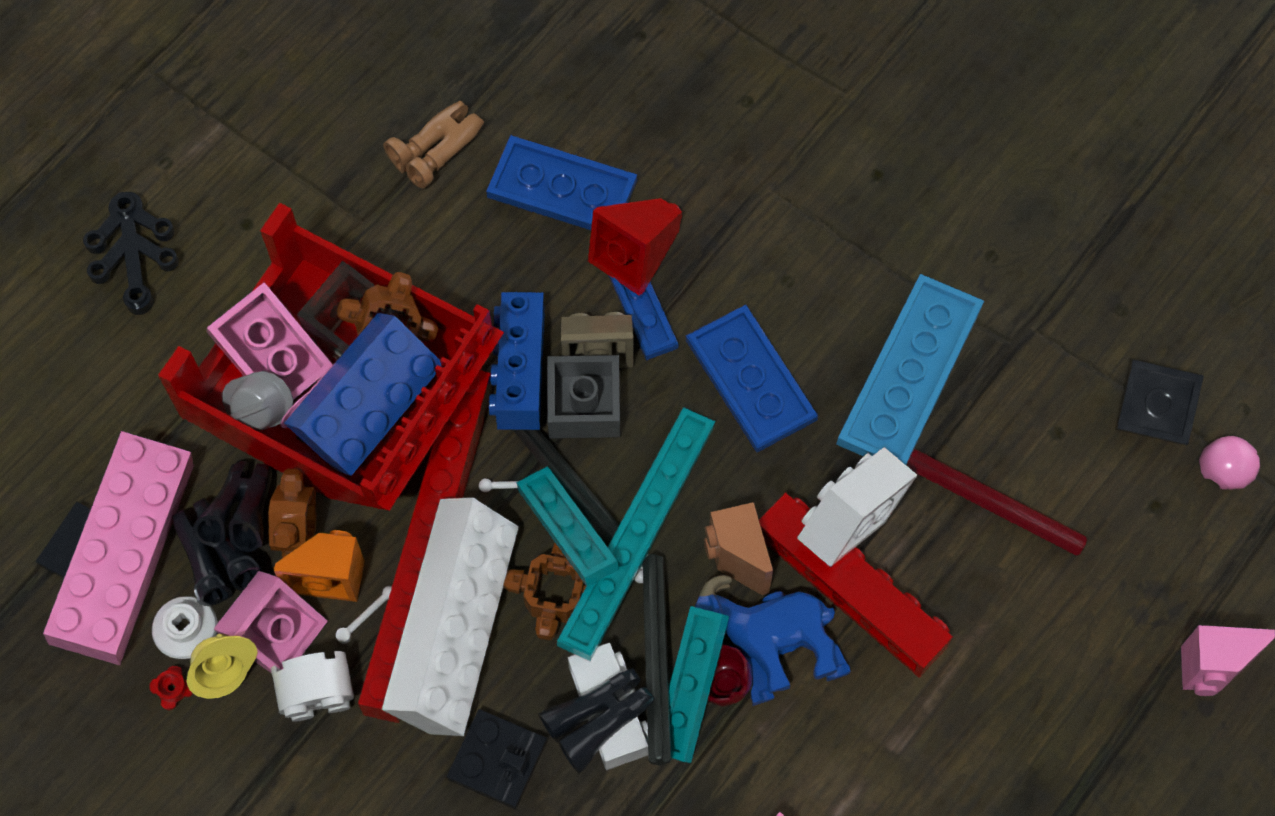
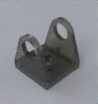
(320, 313)

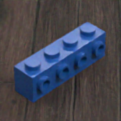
(519, 361)

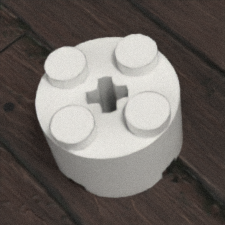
(312, 684)

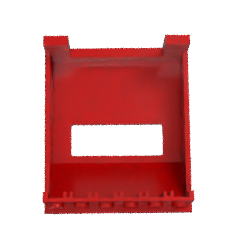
(297, 271)

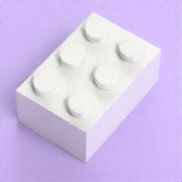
(855, 505)

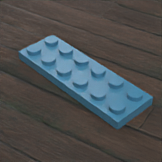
(911, 370)

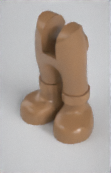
(444, 126)

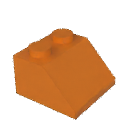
(324, 567)

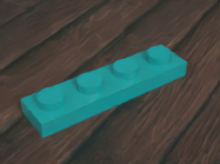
(567, 526)
(693, 678)

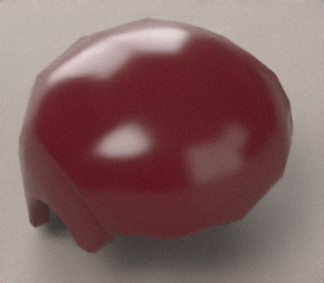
(731, 677)

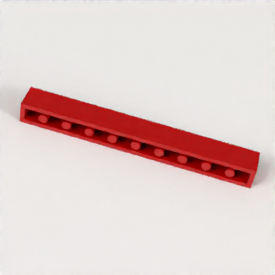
(443, 479)

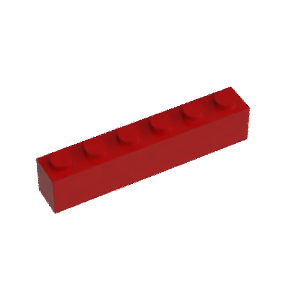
(859, 591)

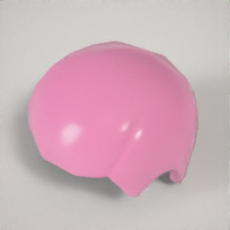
(1230, 462)

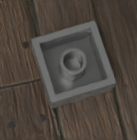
(583, 396)

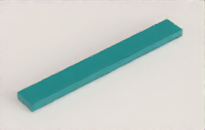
(637, 533)

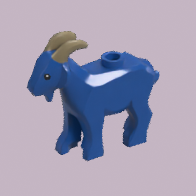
(773, 630)

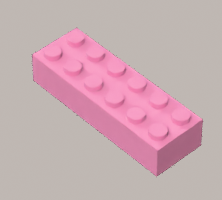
(119, 548)

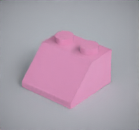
(273, 619)
(1218, 654)

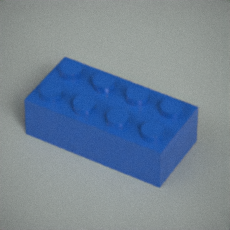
(364, 393)

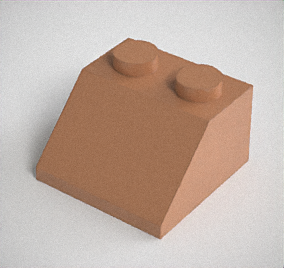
(739, 547)

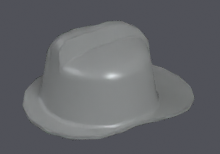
(257, 400)

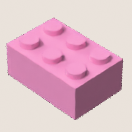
(265, 337)

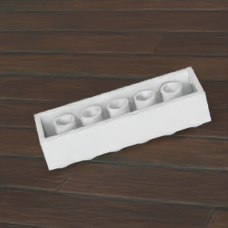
(451, 617)

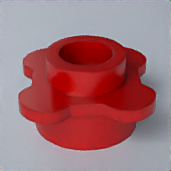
(160, 686)

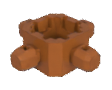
(395, 295)
(291, 513)
(547, 613)

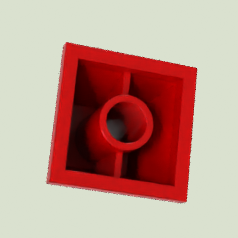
(633, 240)

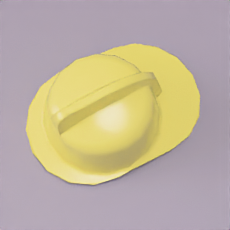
(220, 665)

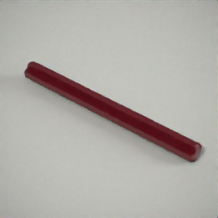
(997, 502)

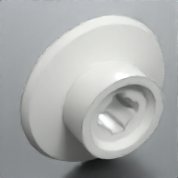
(181, 643)

